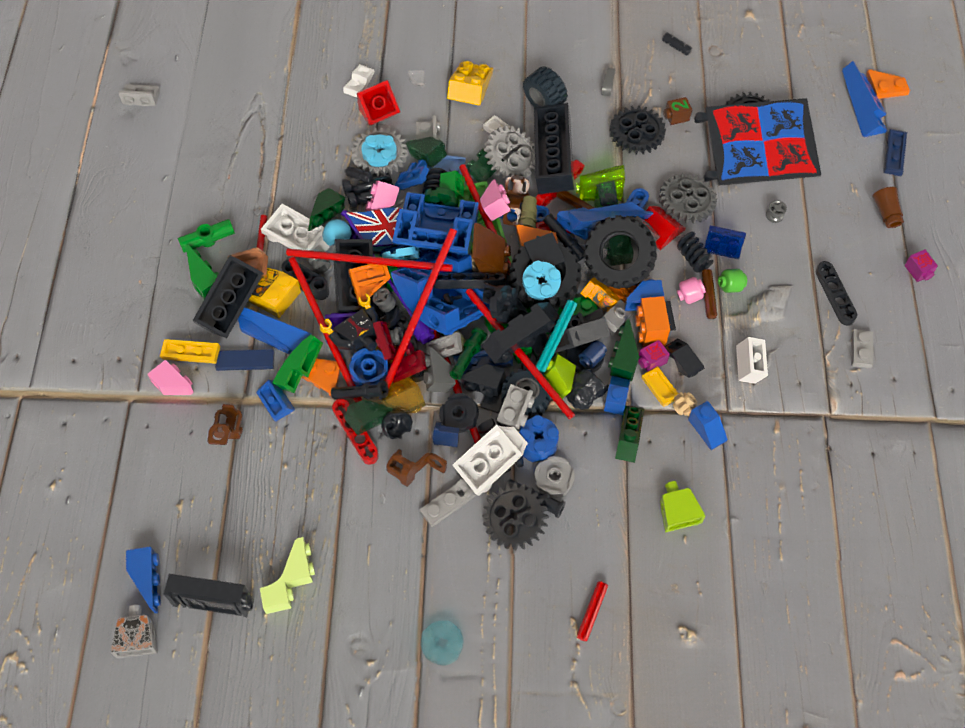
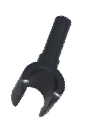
(449, 299)

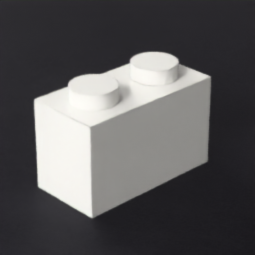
(751, 360)

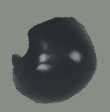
(396, 424)

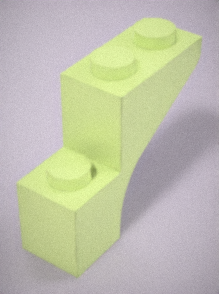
(296, 573)

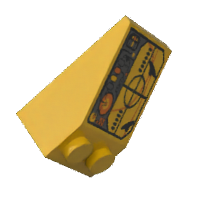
(275, 292)

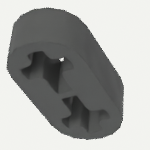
(608, 82)

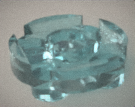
(437, 654)

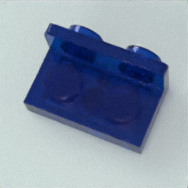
(724, 242)

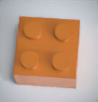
(652, 321)

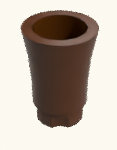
(889, 206)

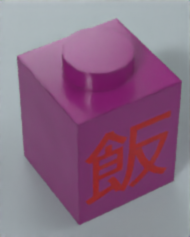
(921, 266)
(653, 356)

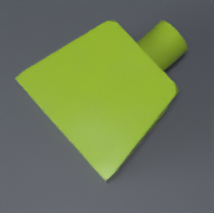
(680, 508)

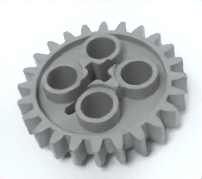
(501, 143)
(402, 153)

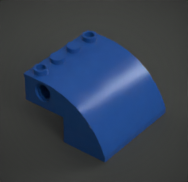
(428, 224)
(437, 314)

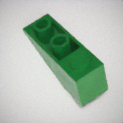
(200, 272)

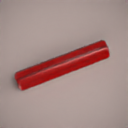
(592, 611)

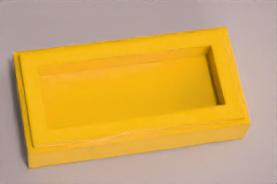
(660, 386)

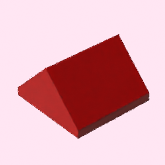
(377, 103)
(664, 225)

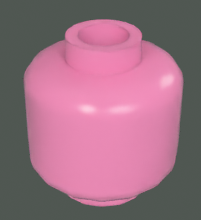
(691, 290)

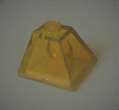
(404, 396)

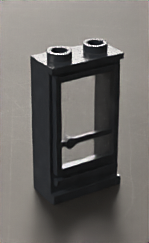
(208, 595)

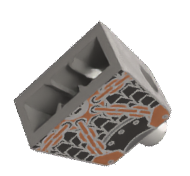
(134, 635)

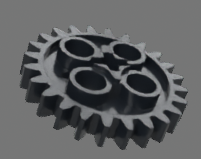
(637, 130)
(523, 533)

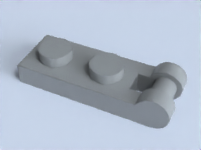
(447, 503)

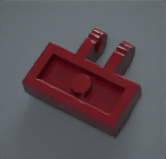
(410, 364)

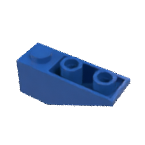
(142, 569)

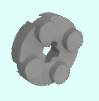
(549, 467)

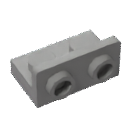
(139, 95)
(428, 128)
(515, 407)

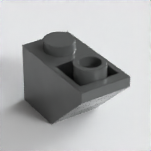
(437, 373)

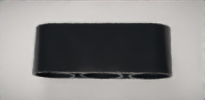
(314, 280)

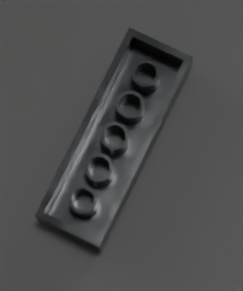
(553, 149)

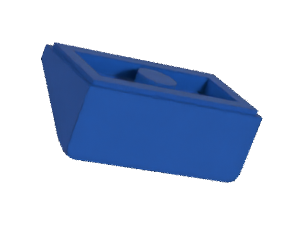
(275, 400)

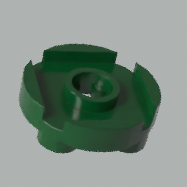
(441, 196)

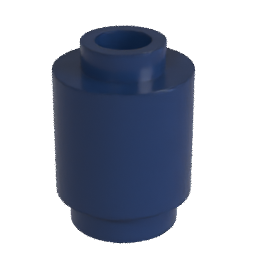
(592, 354)

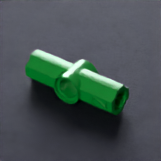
(206, 235)

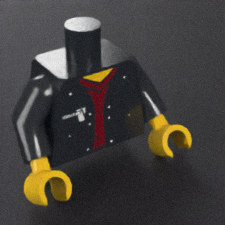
(356, 331)

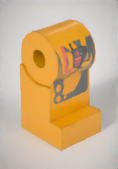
(600, 294)

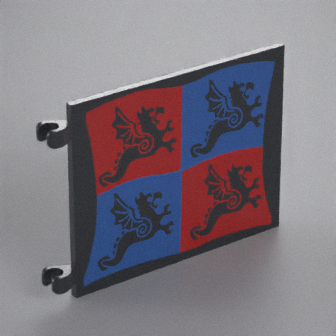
(761, 141)

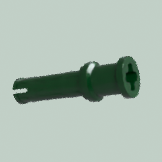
(471, 347)

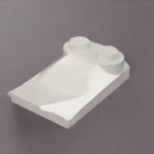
(292, 230)
(490, 457)

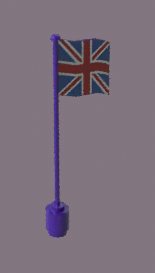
(380, 227)

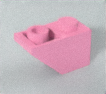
(383, 196)
(495, 200)
(169, 381)

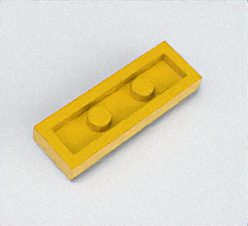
(190, 351)

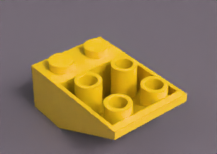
(469, 82)

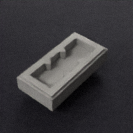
(617, 316)
(446, 345)

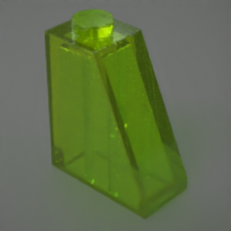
(587, 183)

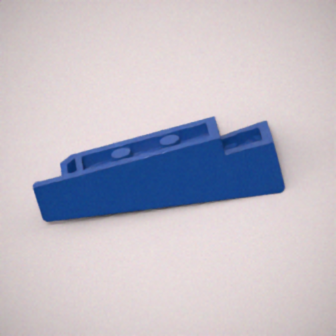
(864, 101)
(589, 218)
(271, 331)

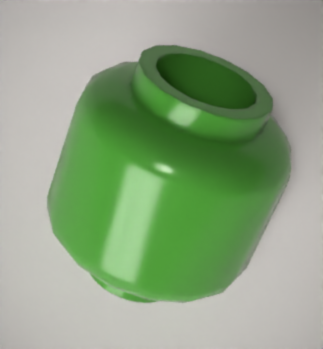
(732, 280)

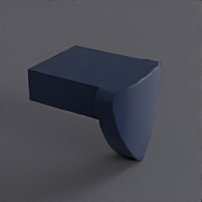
(445, 435)

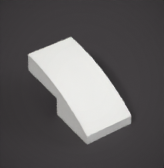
(360, 79)

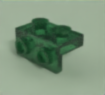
(479, 168)

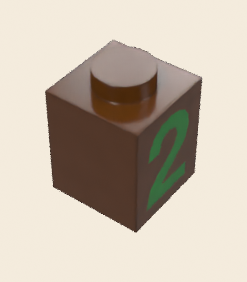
(678, 111)

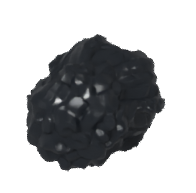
(586, 390)

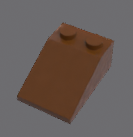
(490, 251)

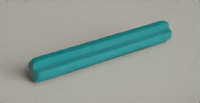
(556, 335)

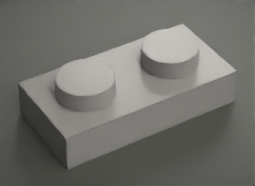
(862, 348)

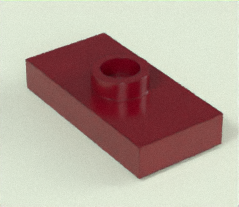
(384, 340)

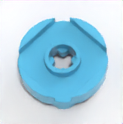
(375, 142)
(404, 253)
(545, 290)

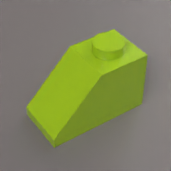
(560, 375)

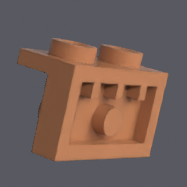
(254, 258)

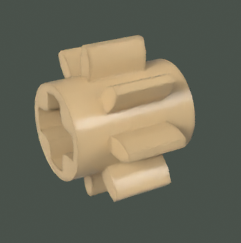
(684, 403)

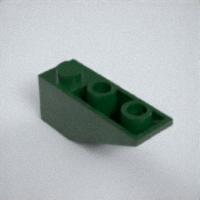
(327, 205)
(627, 356)
(629, 434)

